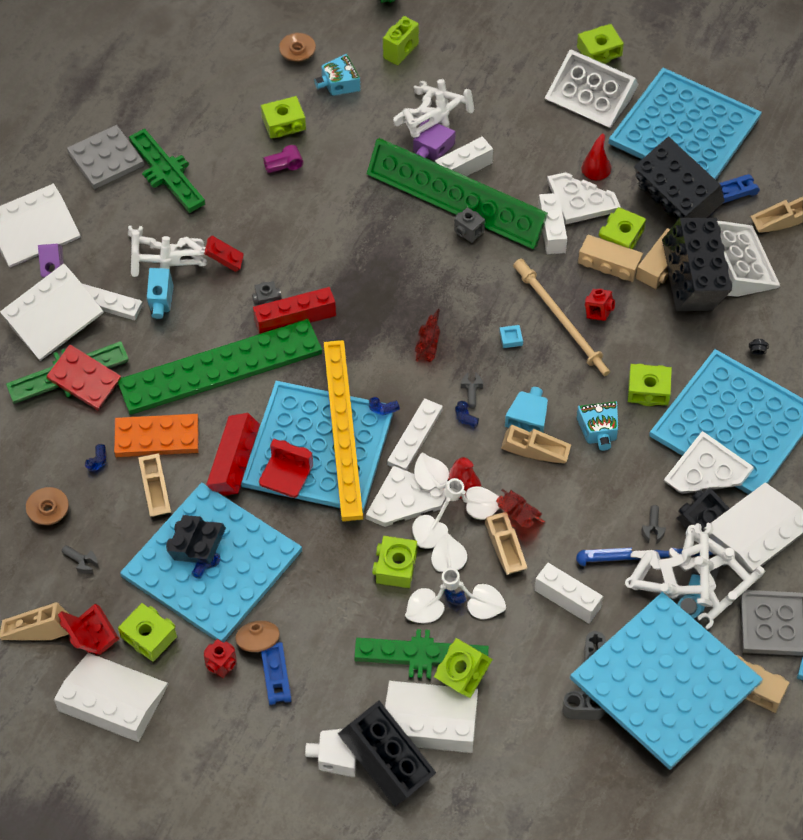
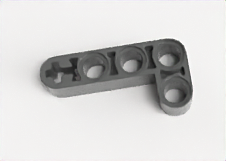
(584, 709)

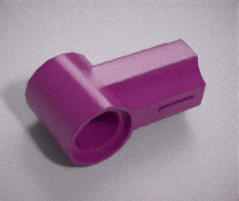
(288, 158)

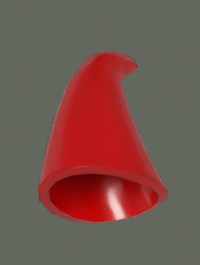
(596, 164)
(463, 471)

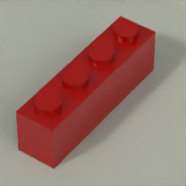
(280, 313)
(233, 454)

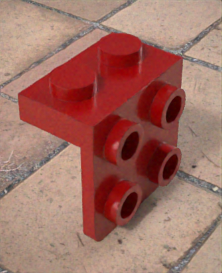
(286, 468)
(90, 630)

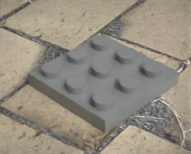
(105, 157)
(772, 622)

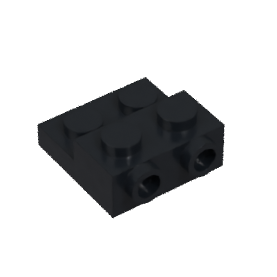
(703, 510)
(195, 540)

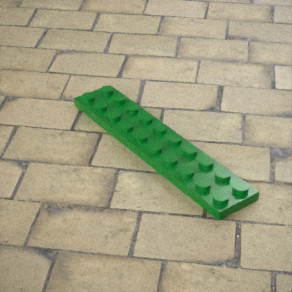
(456, 192)
(219, 366)

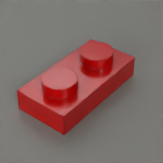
(223, 253)

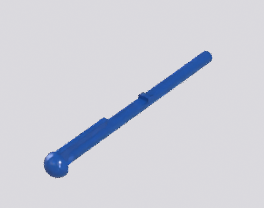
(616, 554)

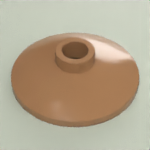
(297, 47)
(44, 499)
(257, 636)

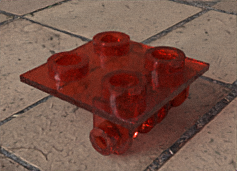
(429, 338)
(515, 504)

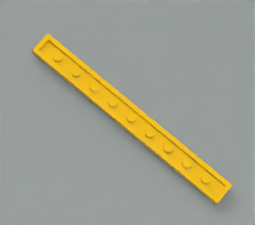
(343, 431)

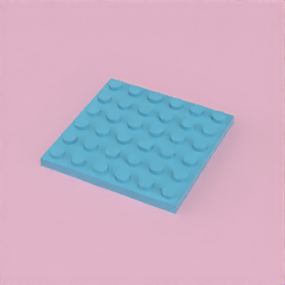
(692, 115)
(740, 412)
(304, 420)
(220, 600)
(666, 680)

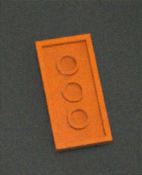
(156, 435)

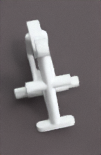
(440, 114)
(169, 253)
(722, 557)
(670, 587)

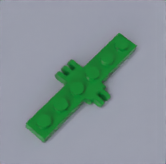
(166, 170)
(38, 383)
(419, 653)

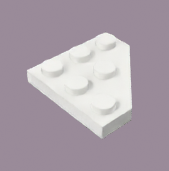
(581, 198)
(706, 466)
(403, 499)

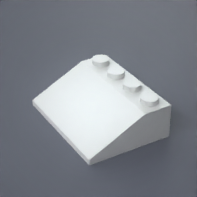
(591, 89)
(32, 222)
(746, 260)
(51, 312)
(758, 527)
(110, 696)
(433, 715)

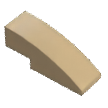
(779, 216)
(535, 445)
(154, 485)
(505, 543)

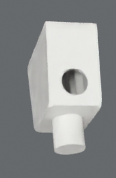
(332, 754)

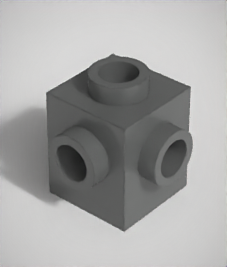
(469, 224)
(266, 293)

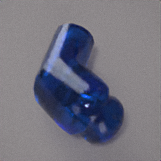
(383, 409)
(463, 414)
(99, 460)
(201, 567)
(455, 598)

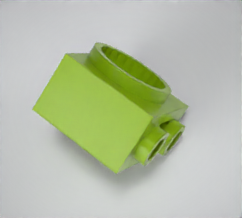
(400, 40)
(600, 44)
(283, 117)
(623, 228)
(646, 375)
(389, 552)
(144, 620)
(458, 657)

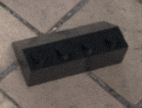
(387, 753)

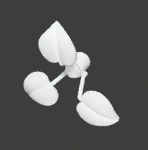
(433, 473)
(448, 558)

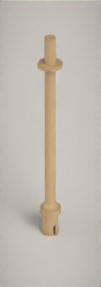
(529, 277)

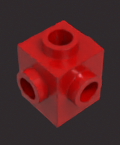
(599, 304)
(220, 657)

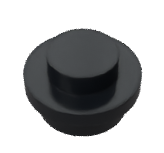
(758, 347)

